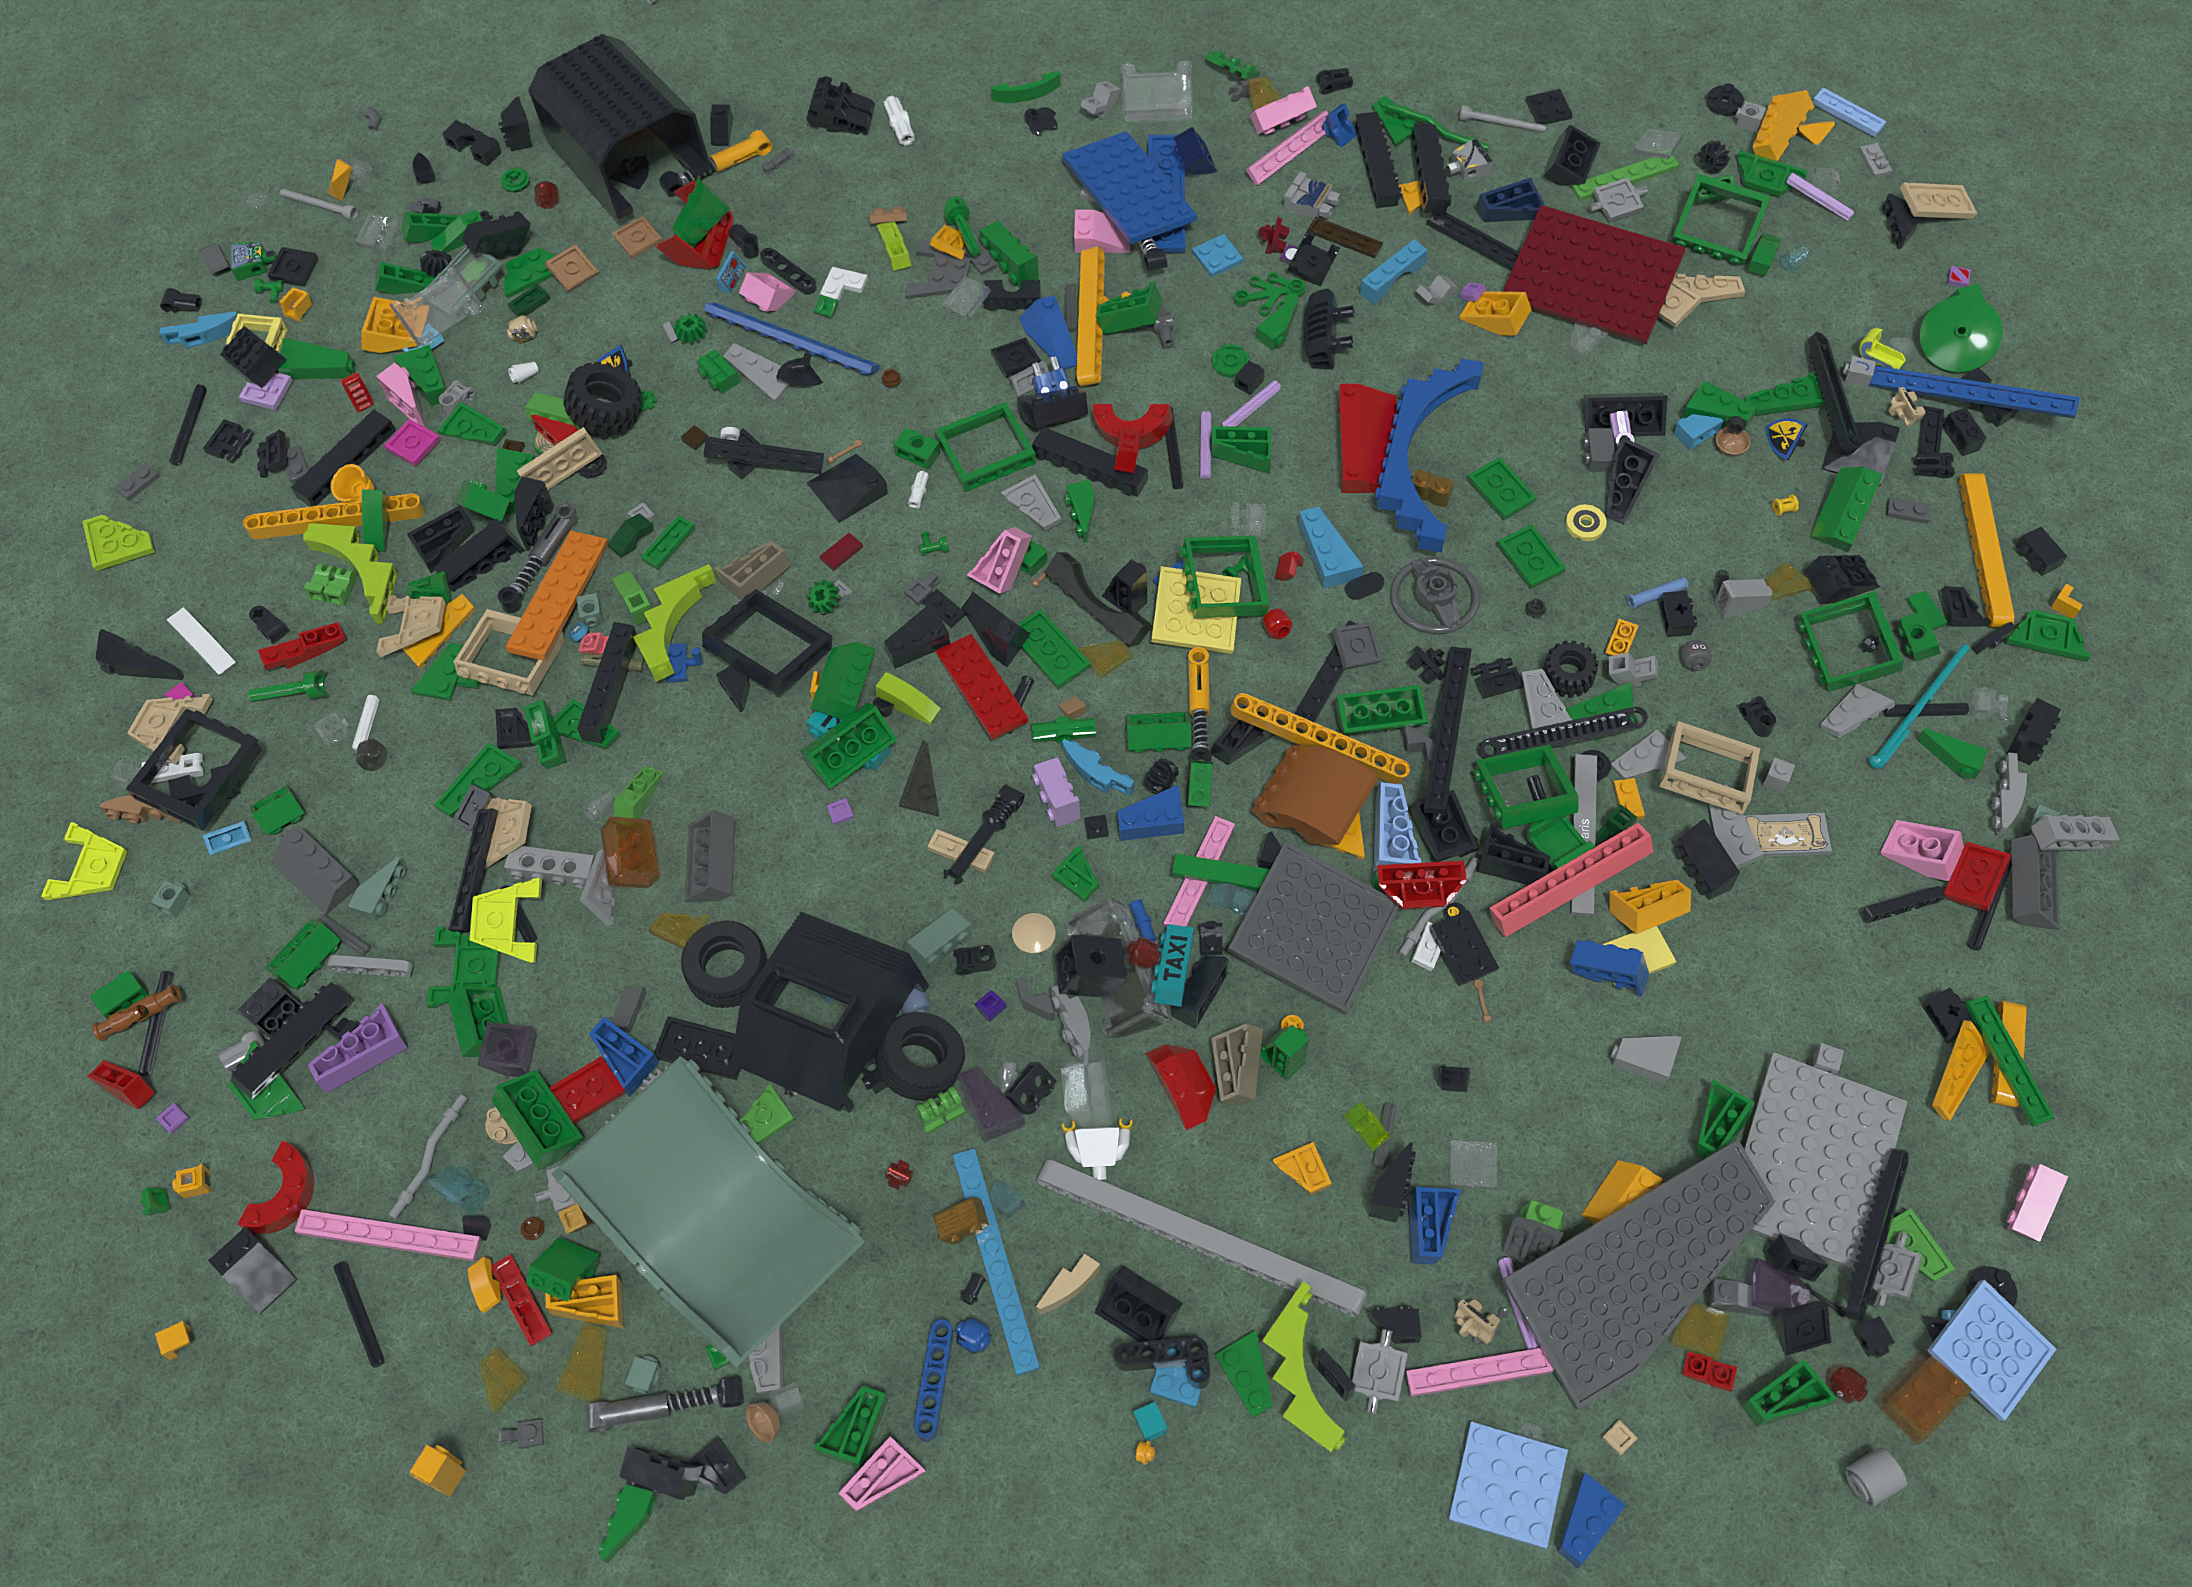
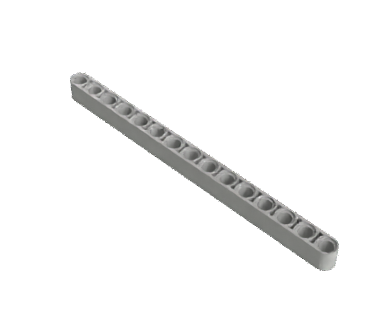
(1201, 1236)

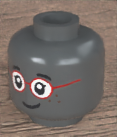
(1696, 655)

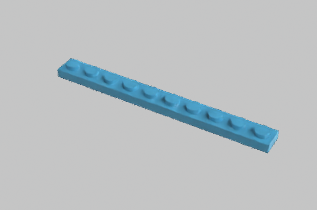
(998, 1268)

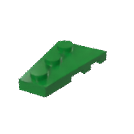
(1246, 71)
(1396, 126)
(471, 426)
(441, 677)
(568, 720)
(1247, 1374)

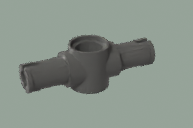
(1164, 327)

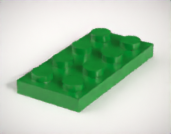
(1052, 650)

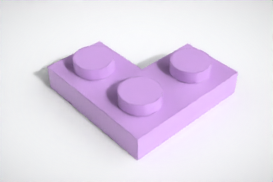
(267, 396)

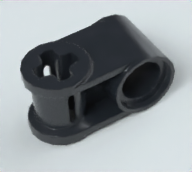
(267, 623)
(1757, 714)
(973, 959)

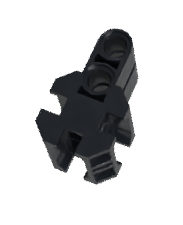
(839, 108)

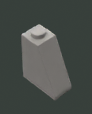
(1742, 596)
(1647, 1056)

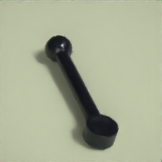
(1840, 1311)

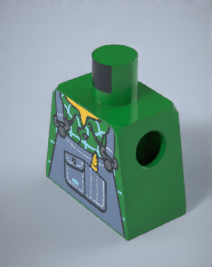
(250, 259)

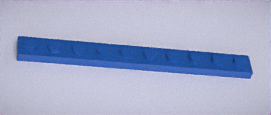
(799, 341)
(1976, 392)

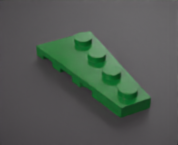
(485, 770)

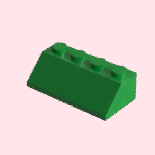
(1846, 507)
(843, 679)
(1380, 709)
(849, 745)
(536, 1118)

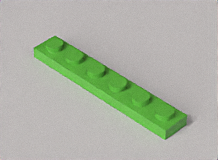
(1635, 173)

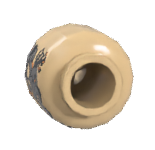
(522, 329)

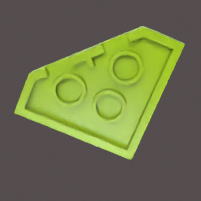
(114, 542)

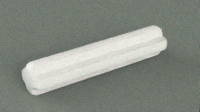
(366, 720)

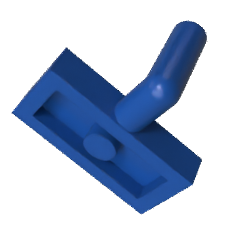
(679, 661)

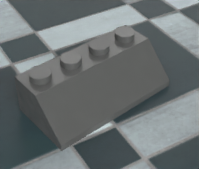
(710, 858)
(313, 870)
(2034, 884)

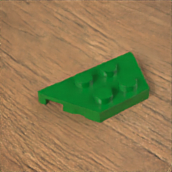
(1766, 174)
(527, 271)
(2050, 635)
(1610, 701)
(271, 1101)

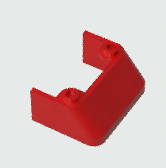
(708, 250)

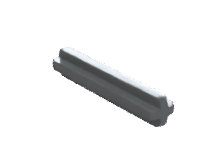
(1070, 306)
(345, 936)
(1387, 1122)

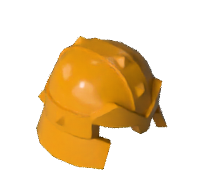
(349, 482)

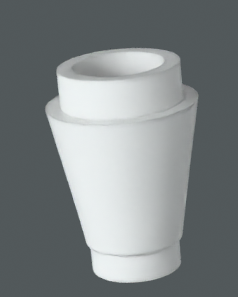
(521, 372)

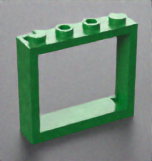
(1730, 191)
(992, 471)
(1224, 545)
(1845, 607)
(1532, 811)

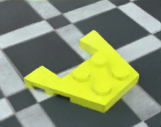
(95, 869)
(495, 919)

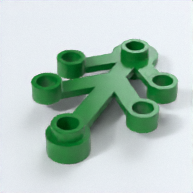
(1270, 292)

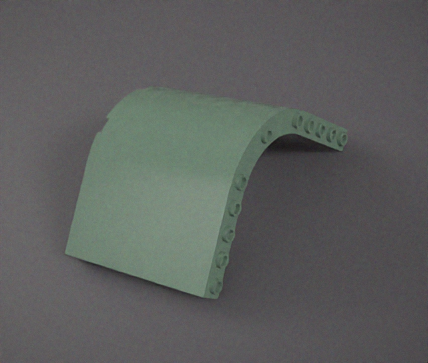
(706, 1212)

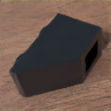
(1403, 1323)

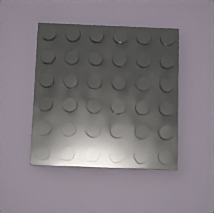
(1314, 927)

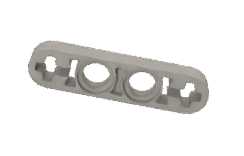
(369, 966)

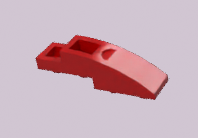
(307, 646)

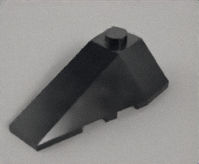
(1629, 473)
(997, 631)
(127, 661)

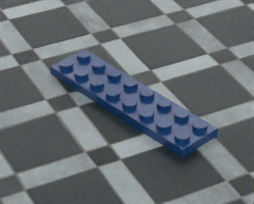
(1165, 157)

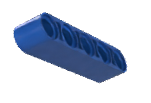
(931, 1369)

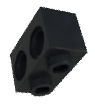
(1964, 431)
(1026, 1084)

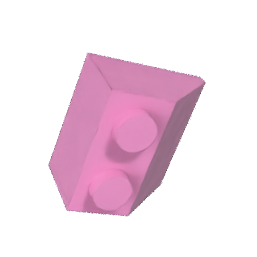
(766, 291)

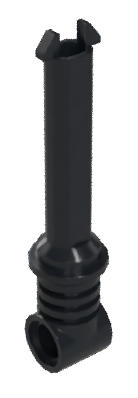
(994, 820)

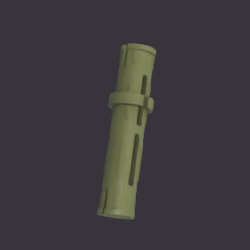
(594, 660)

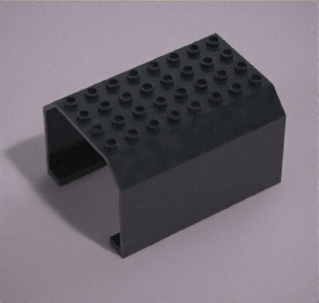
(602, 96)

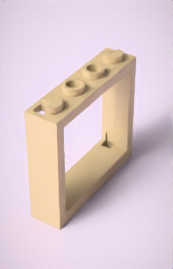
(504, 623)
(1704, 789)

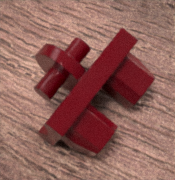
(1272, 234)

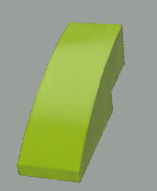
(894, 245)
(907, 698)

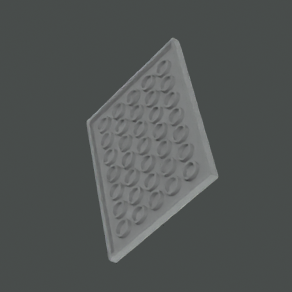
(1820, 1155)

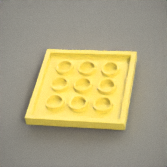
(1175, 621)

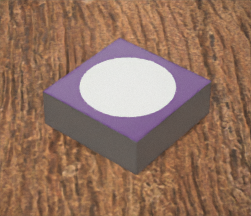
(1288, 254)

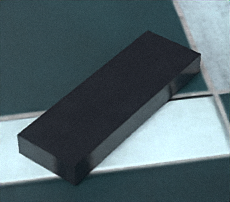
(1931, 430)

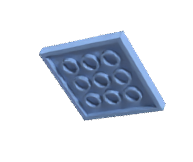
(1992, 1350)
(1508, 1485)

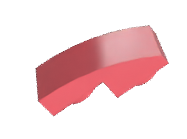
(593, 643)

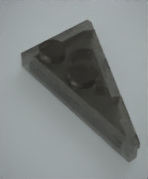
(920, 787)

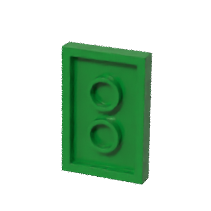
(1502, 488)
(1531, 556)

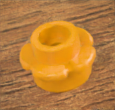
(1145, 1452)

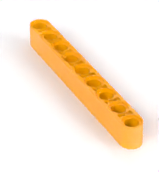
(1089, 331)
(346, 514)
(1987, 549)
(1311, 730)

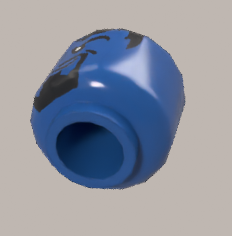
(973, 1335)

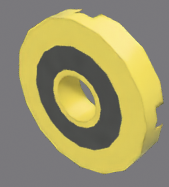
(1589, 513)

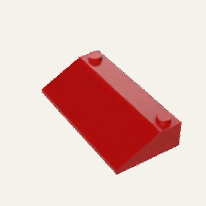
(1365, 434)

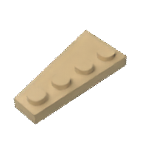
(1713, 288)

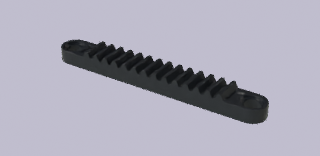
(1833, 393)
(1567, 732)
(1876, 1234)

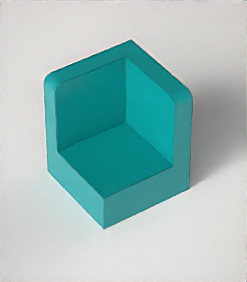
(1150, 1422)

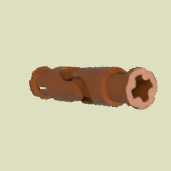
(136, 1012)

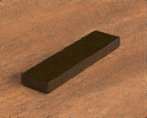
(1345, 237)

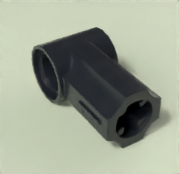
(746, 241)
(175, 300)

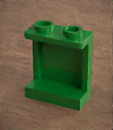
(1559, 840)
(562, 1268)

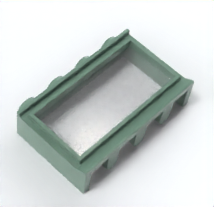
(475, 269)

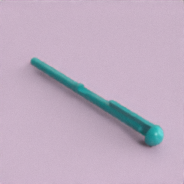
(1901, 732)

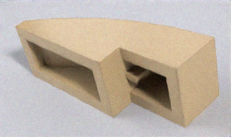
(1068, 1284)

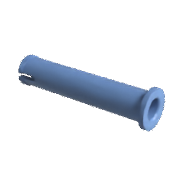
(1656, 592)

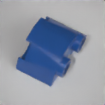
(1338, 126)

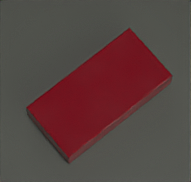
(841, 551)

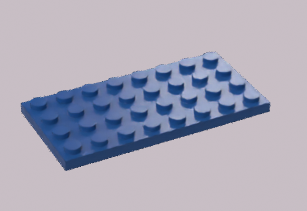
(1129, 187)

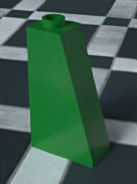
(314, 361)

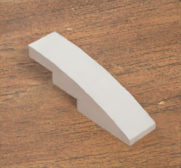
(201, 641)

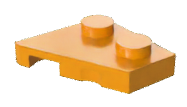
(1411, 196)

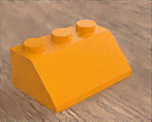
(1621, 1186)

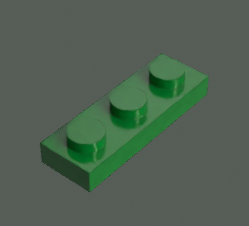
(668, 542)

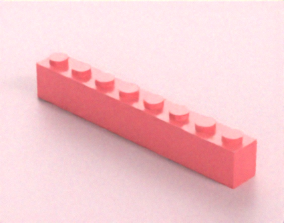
(1571, 879)

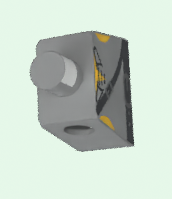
(1470, 161)

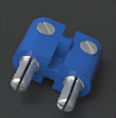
(1050, 381)

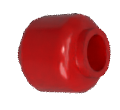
(1277, 623)

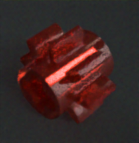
(899, 1174)

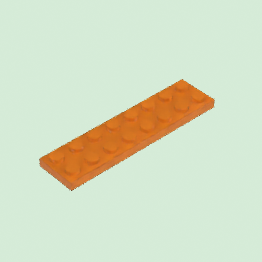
(557, 595)

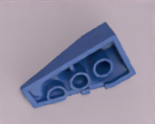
(1047, 327)

